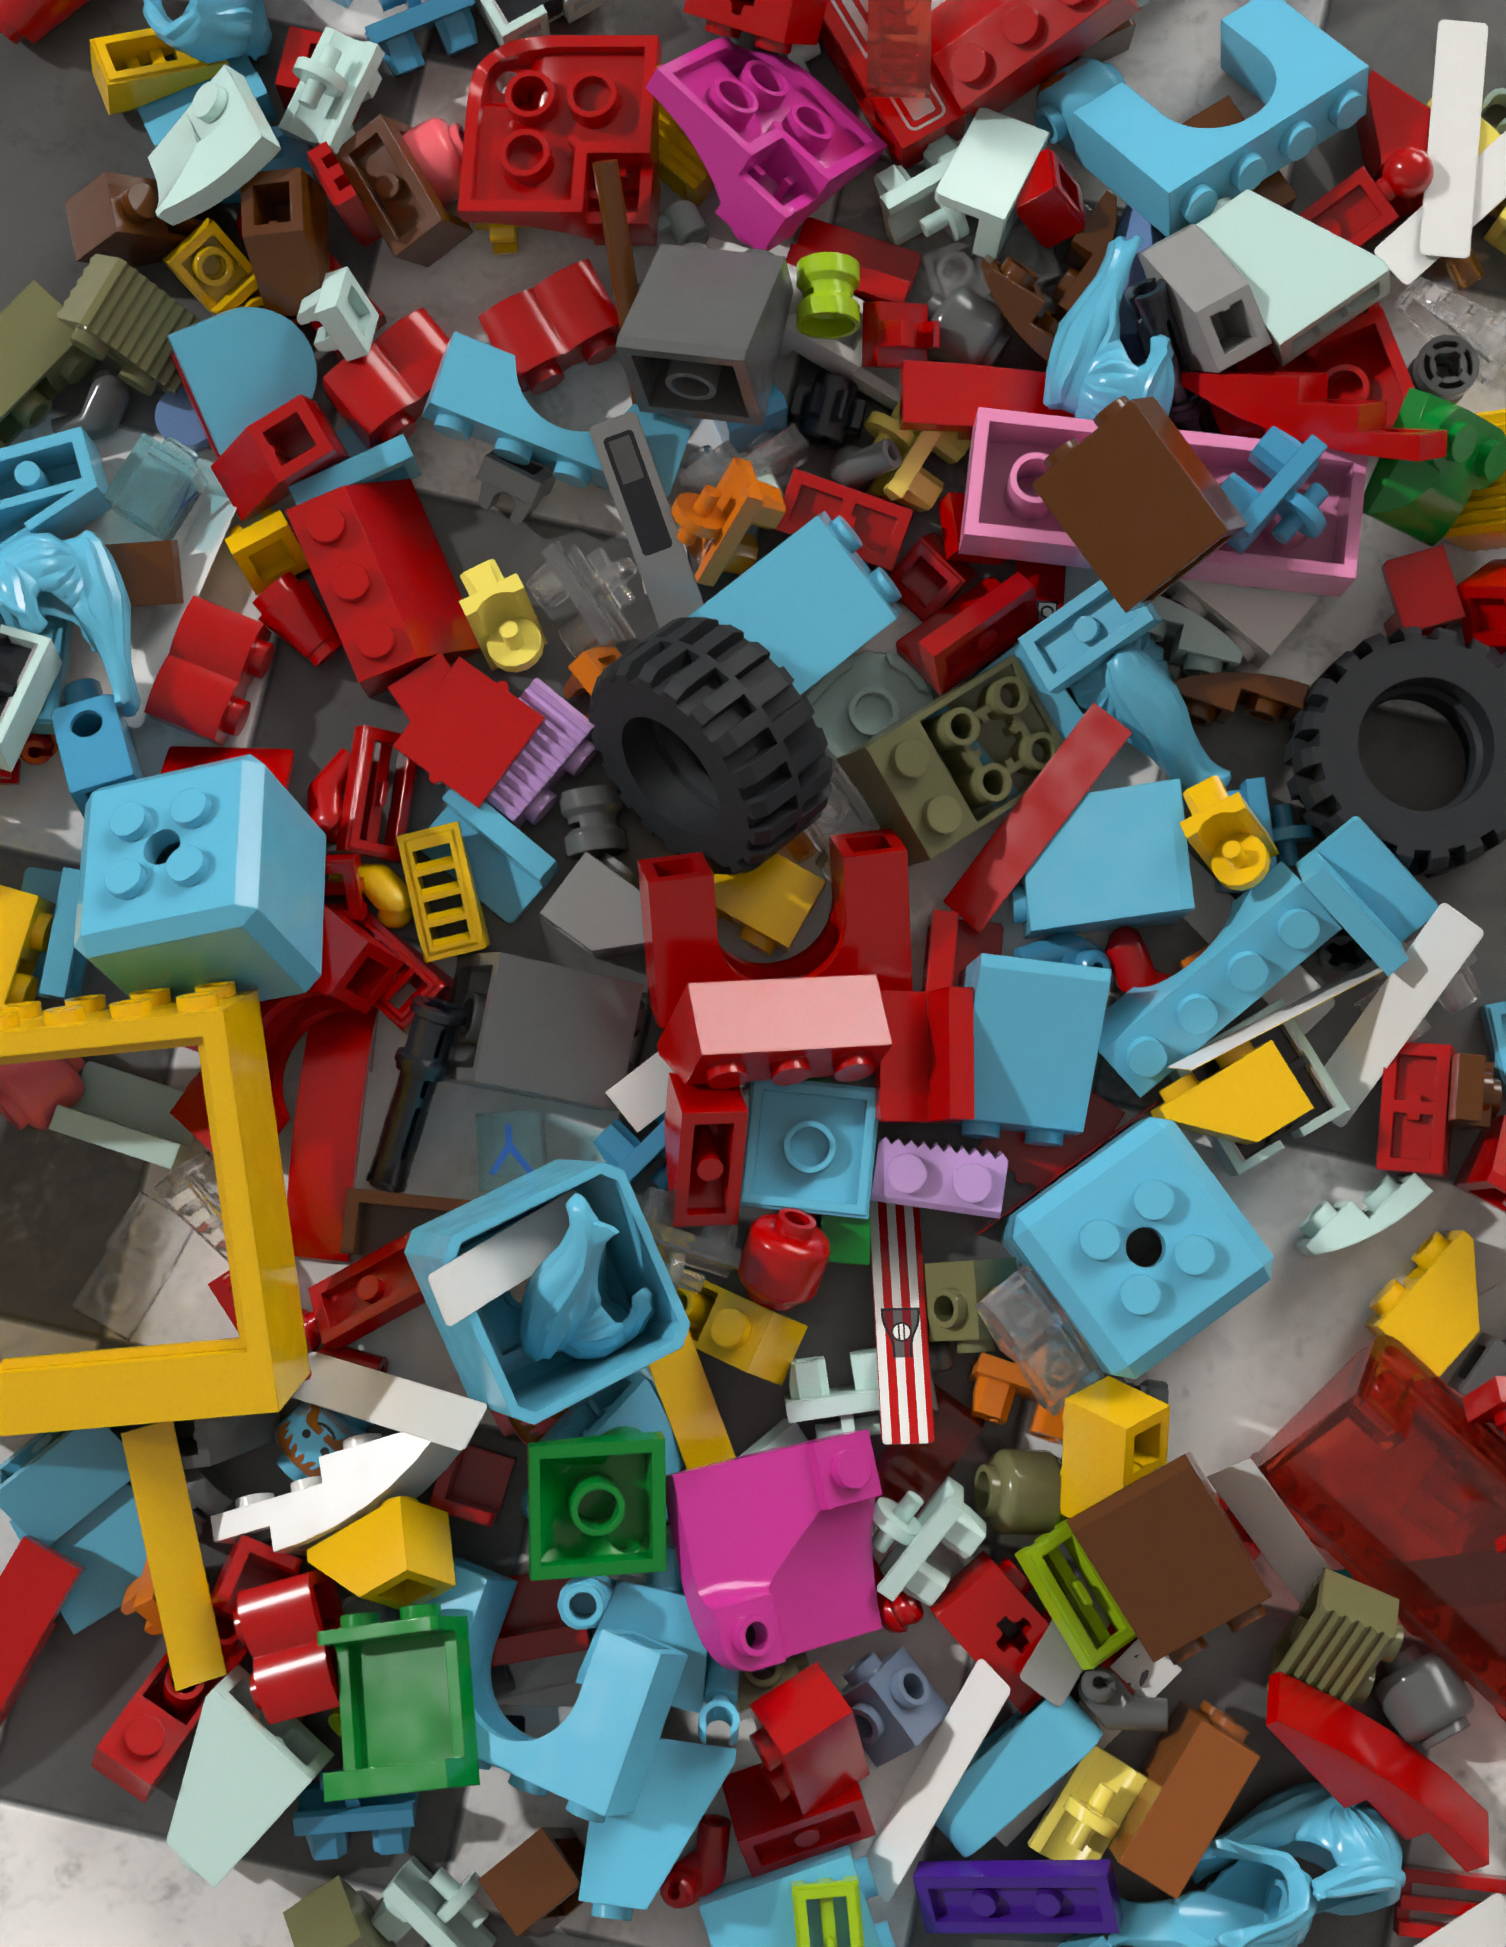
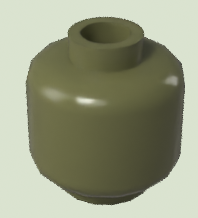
(1019, 1491)

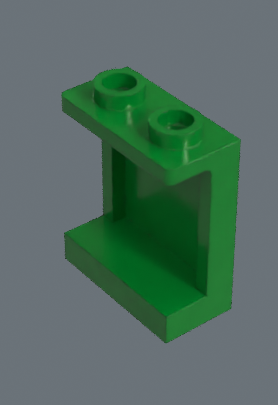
(403, 1704)

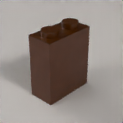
(1137, 501)

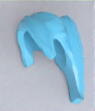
(213, 28)
(1088, 359)
(76, 583)
(1141, 696)
(569, 1296)
(1349, 1843)
(1251, 1904)

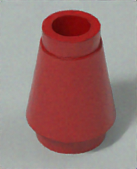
(298, 618)

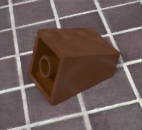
(1172, 1560)

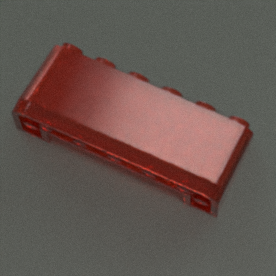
(1405, 1502)

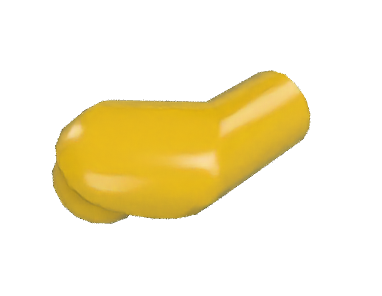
(386, 893)

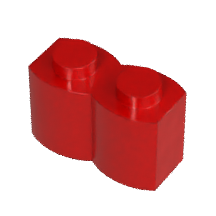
(554, 326)
(390, 386)
(210, 671)
(281, 1630)

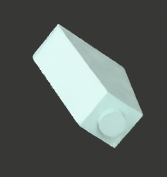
(1297, 271)
(238, 1778)

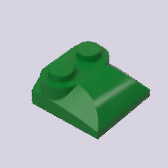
(1430, 494)
(597, 1505)

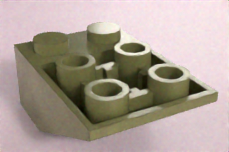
(929, 778)

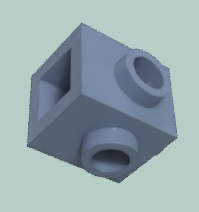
(891, 1704)

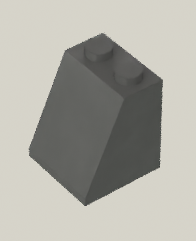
(707, 333)
(543, 1029)

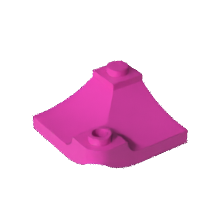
(765, 136)
(778, 1548)

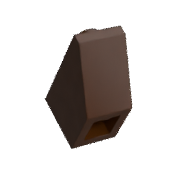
(120, 220)
(286, 236)

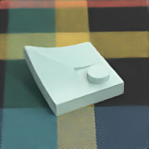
(211, 148)

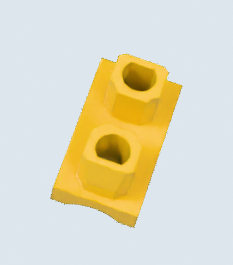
(1227, 835)

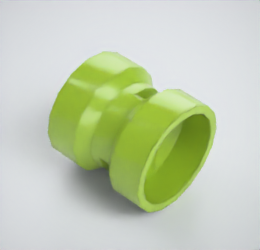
(827, 291)

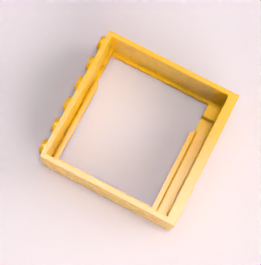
(195, 1377)

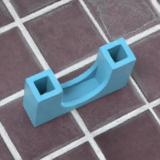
(1181, 171)
(612, 1732)
(762, 1913)

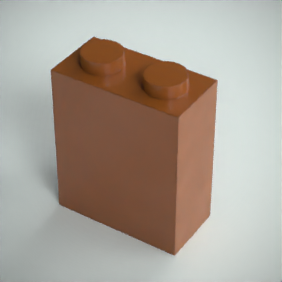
(1188, 1792)

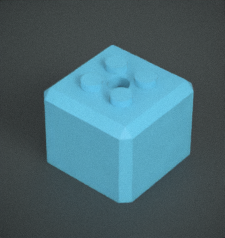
(202, 882)
(1078, 1236)
(488, 1342)

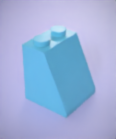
(809, 601)
(1110, 866)
(1033, 1046)
(636, 1851)

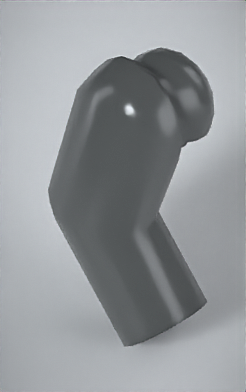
(857, 466)

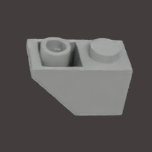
(1207, 299)
(598, 907)

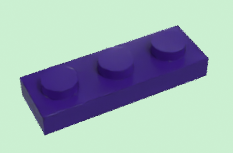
(1018, 1896)

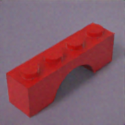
(352, 980)

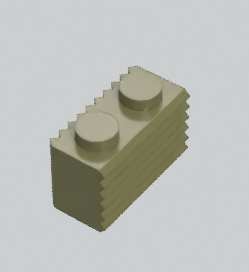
(128, 320)
(1339, 1637)

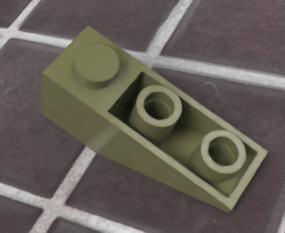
(34, 361)

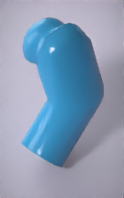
(1065, 948)

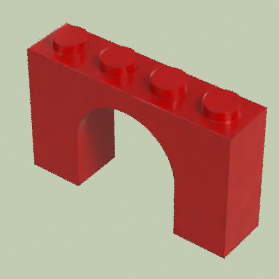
(862, 936)

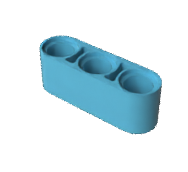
(1015, 1770)

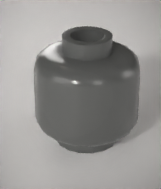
(969, 328)
(1424, 1698)

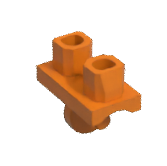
(719, 517)
(994, 1392)

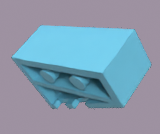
(51, 485)

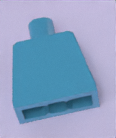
(93, 741)

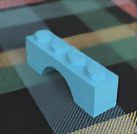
(481, 398)
(1261, 943)

